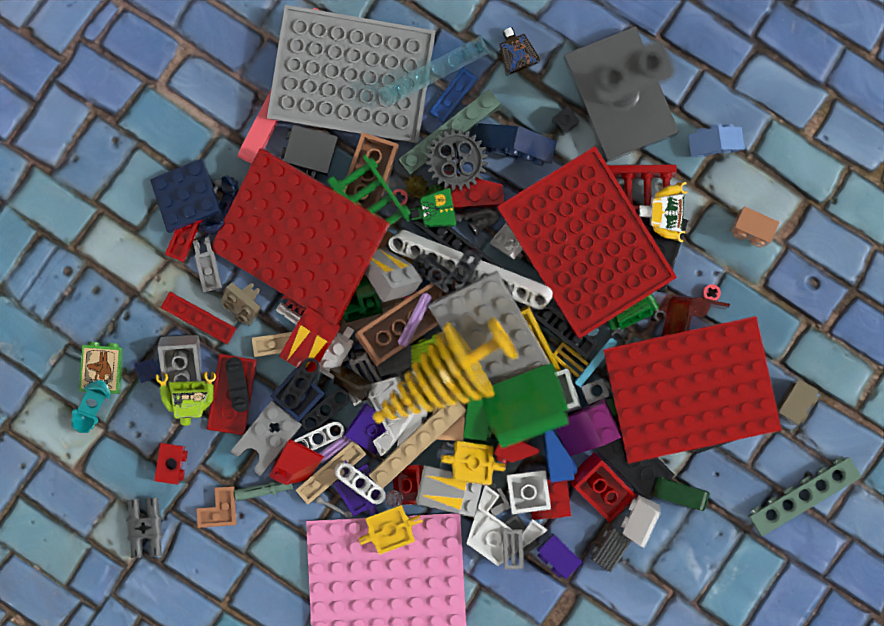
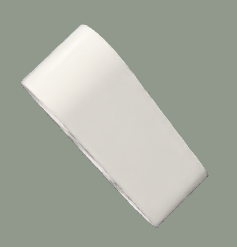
(327, 436)
(366, 489)

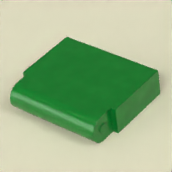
(526, 406)

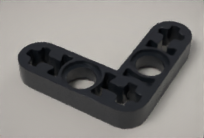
(447, 276)

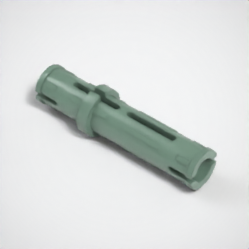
(272, 487)

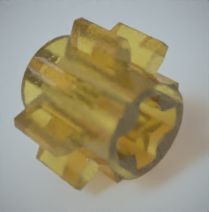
(416, 186)

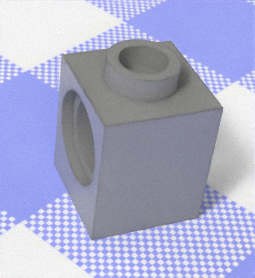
(589, 397)

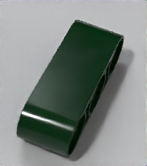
(681, 494)

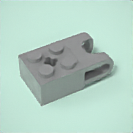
(265, 441)

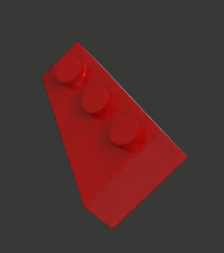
(479, 196)

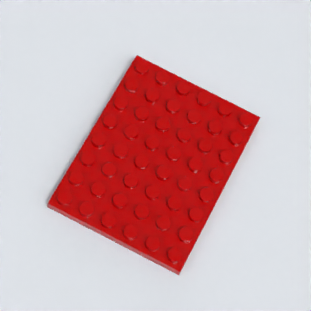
(299, 236)
(586, 242)
(692, 389)

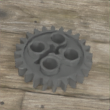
(473, 158)

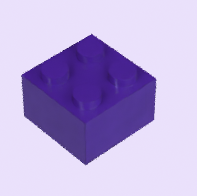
(559, 556)

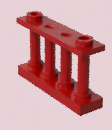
(646, 173)

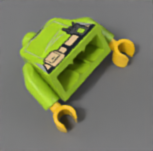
(187, 399)

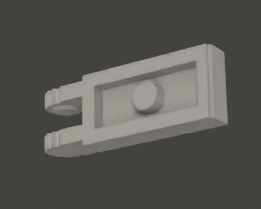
(207, 267)

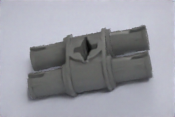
(136, 535)

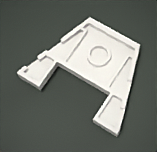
(378, 393)
(487, 531)

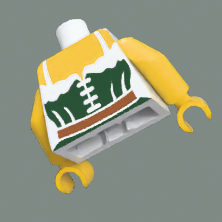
(666, 211)

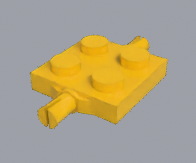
(472, 463)
(390, 529)

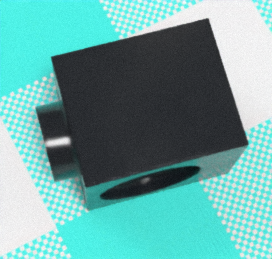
(565, 120)

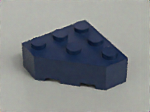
(516, 143)

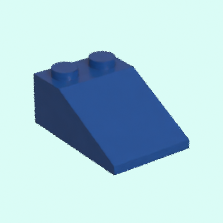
(558, 462)

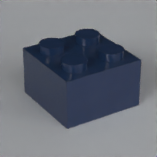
(308, 402)

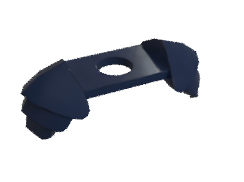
(230, 189)

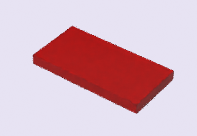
(222, 415)

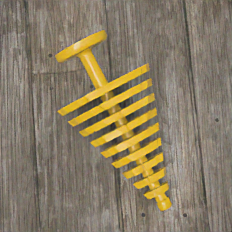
(446, 374)

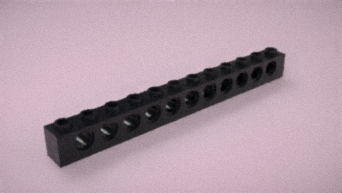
(547, 316)

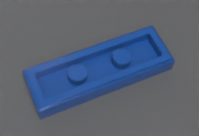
(453, 95)

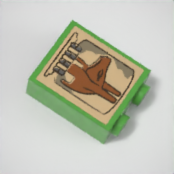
(102, 364)

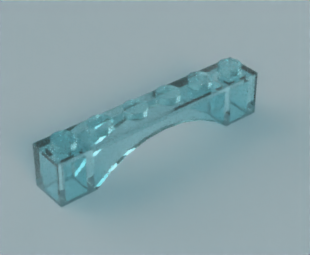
(433, 71)

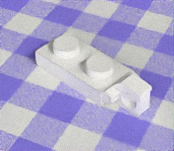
(337, 352)

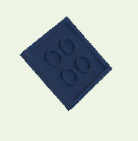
(185, 195)

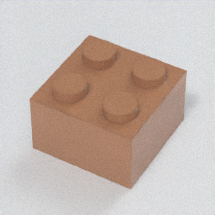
(754, 227)

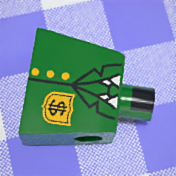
(436, 210)

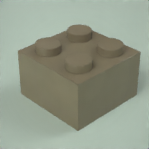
(796, 402)

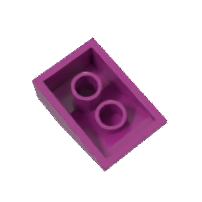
(589, 428)

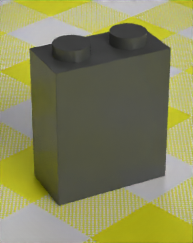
(309, 149)

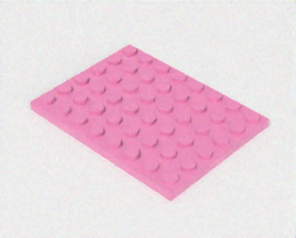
(398, 588)

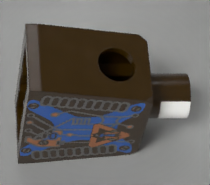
(517, 52)

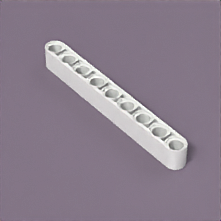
(445, 254)

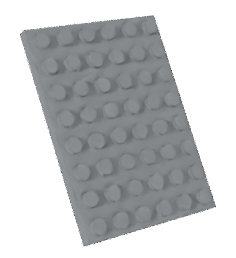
(333, 70)

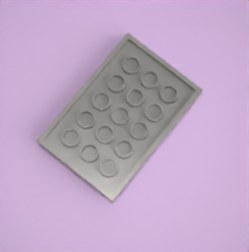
(469, 313)

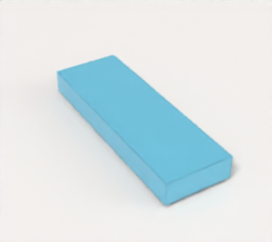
(594, 363)

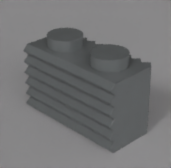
(610, 549)

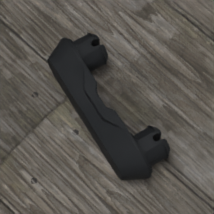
(237, 384)

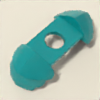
(85, 417)

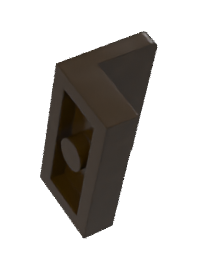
(351, 382)

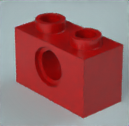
(163, 473)

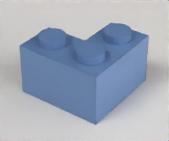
(716, 140)

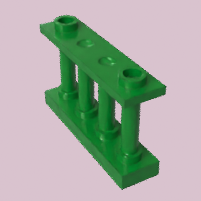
(339, 186)

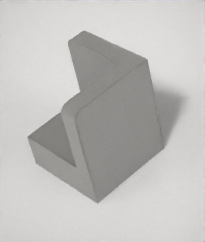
(501, 503)

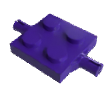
(353, 500)

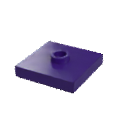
(365, 429)

